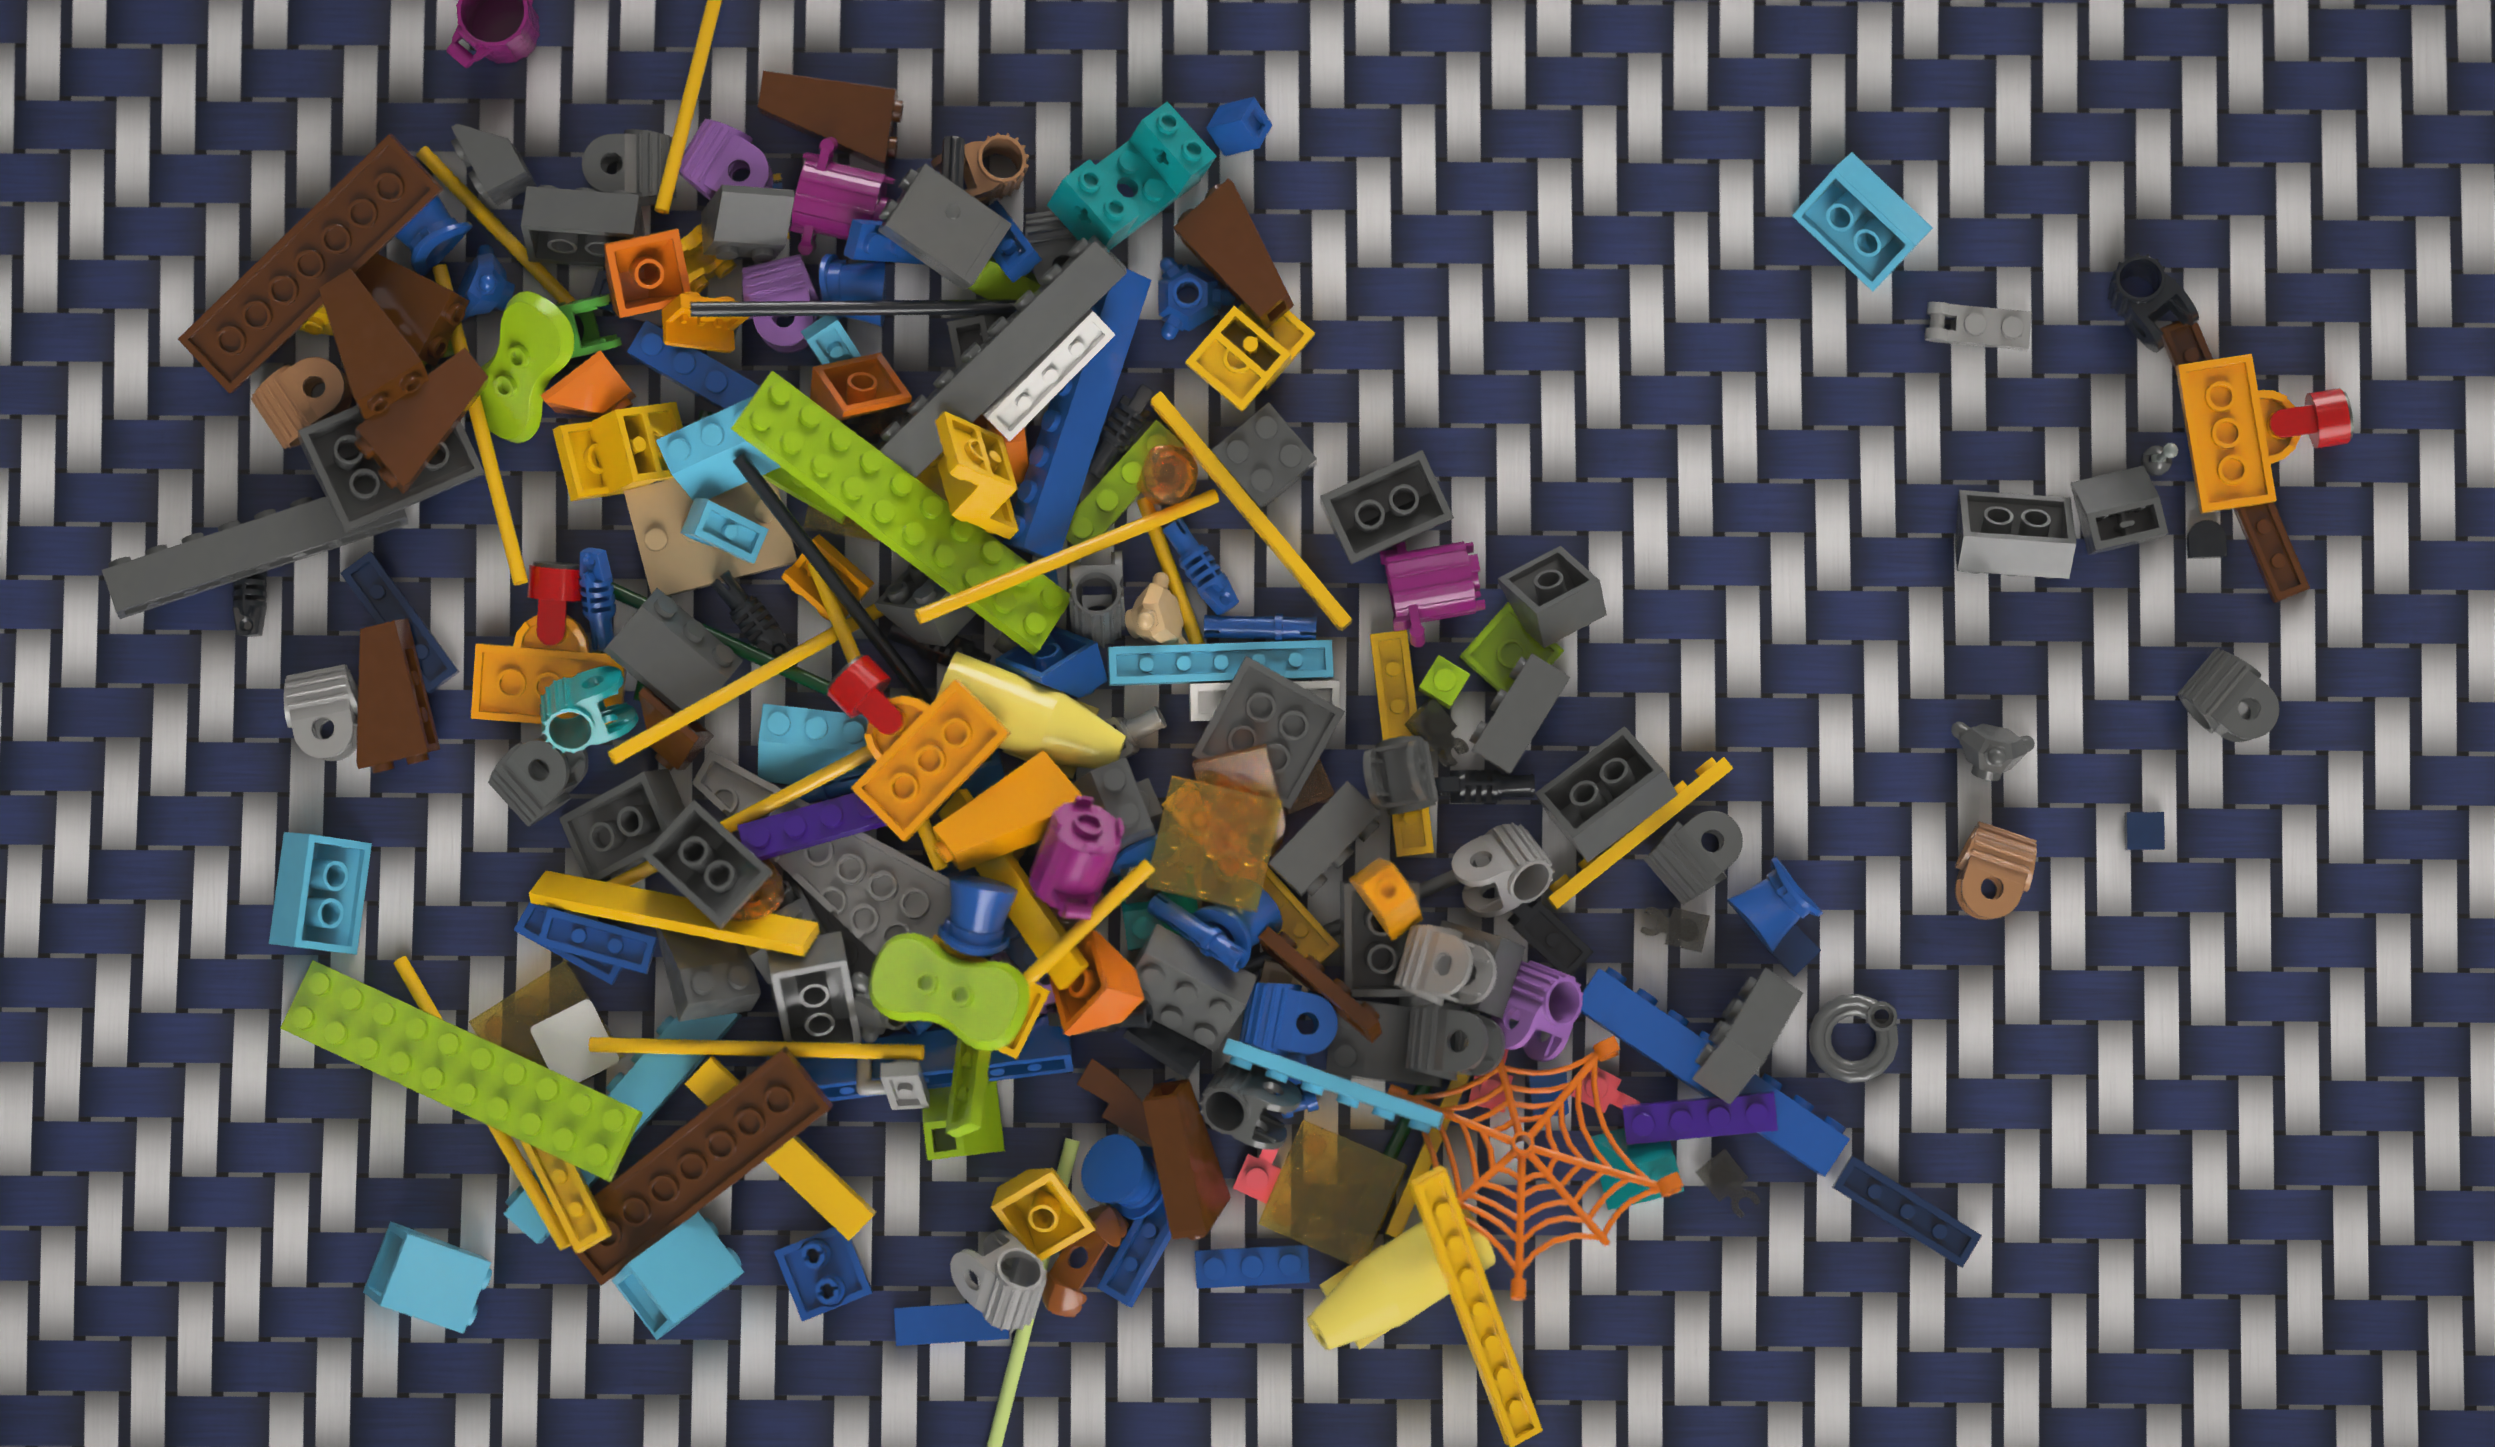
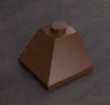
(680, 746)

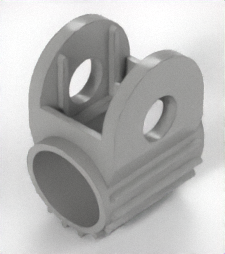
(322, 697)
(1506, 860)
(1440, 963)
(1005, 1293)

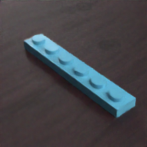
(1216, 661)
(1348, 1092)

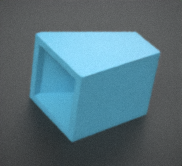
(678, 1275)
(427, 1278)

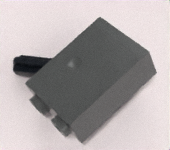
(943, 221)

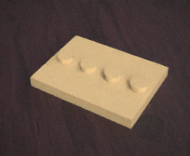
(682, 564)

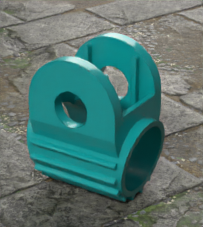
(585, 697)

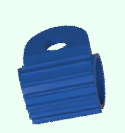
(1272, 1019)

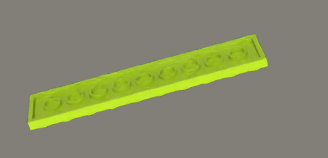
(897, 509)
(462, 1070)

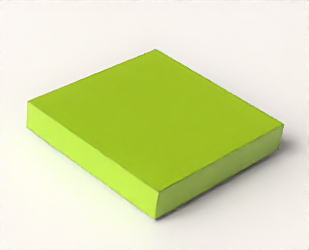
(1500, 648)

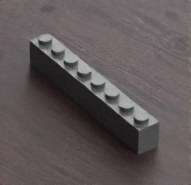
(1006, 353)
(232, 554)

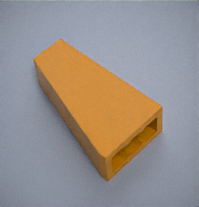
(1005, 815)
(1387, 897)

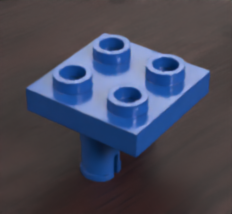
(823, 1273)

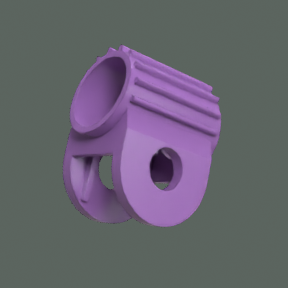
(718, 154)
(780, 281)
(1541, 1002)

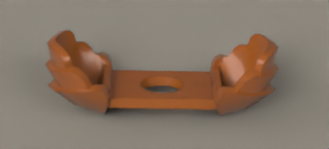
(1064, 1282)

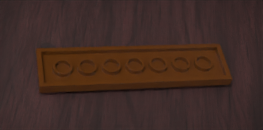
(284, 285)
(703, 1160)

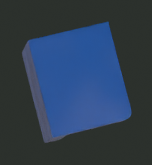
(1239, 126)
(1546, 1081)

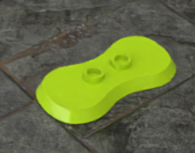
(531, 350)
(974, 1000)

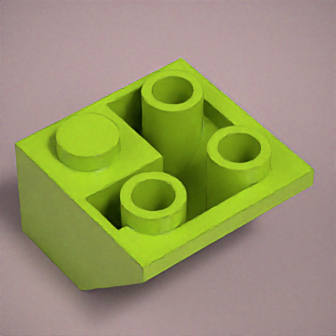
(983, 1140)

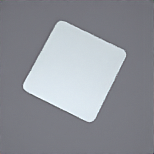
(565, 1042)

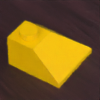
(1041, 1212)

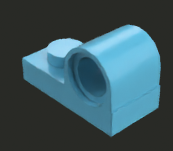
(829, 340)
(724, 529)

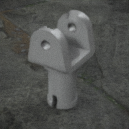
(1137, 728)

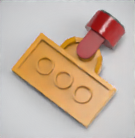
(2243, 430)
(544, 650)
(917, 746)

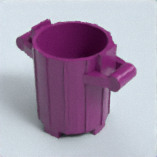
(495, 29)
(833, 196)
(1431, 585)
(1076, 857)

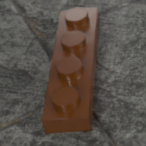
(1310, 974)

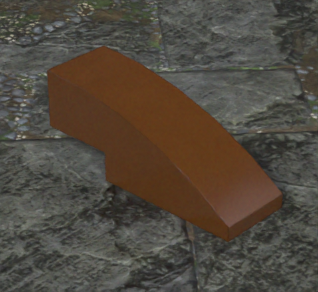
(1124, 1105)

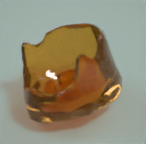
(1168, 475)

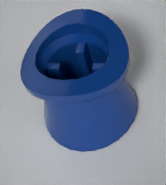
(432, 236)
(853, 282)
(1773, 906)
(977, 915)
(1241, 925)
(1122, 1175)

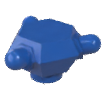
(485, 284)
(1187, 297)

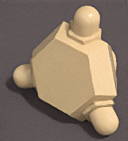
(1156, 614)

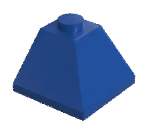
(1063, 663)

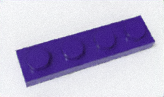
(808, 826)
(1699, 1118)

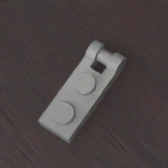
(1979, 326)

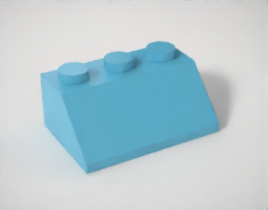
(1862, 221)
(704, 452)
(805, 740)
(320, 893)

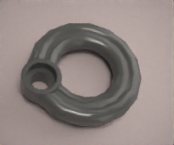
(1862, 1007)

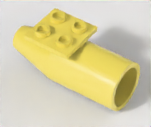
(1038, 717)
(1385, 1289)

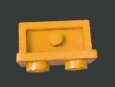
(698, 332)
(802, 583)

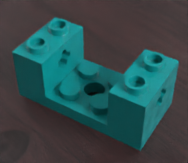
(1156, 163)

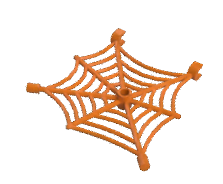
(1602, 1051)

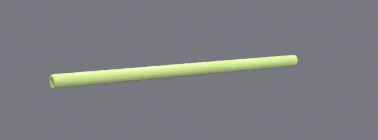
(1022, 1337)

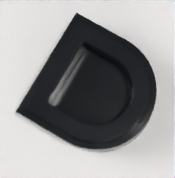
(2206, 541)

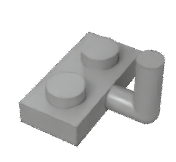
(899, 1080)

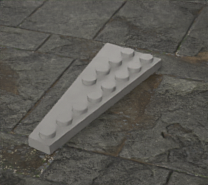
(854, 877)

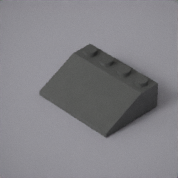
(354, 482)

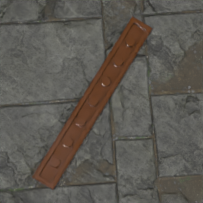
(2258, 522)

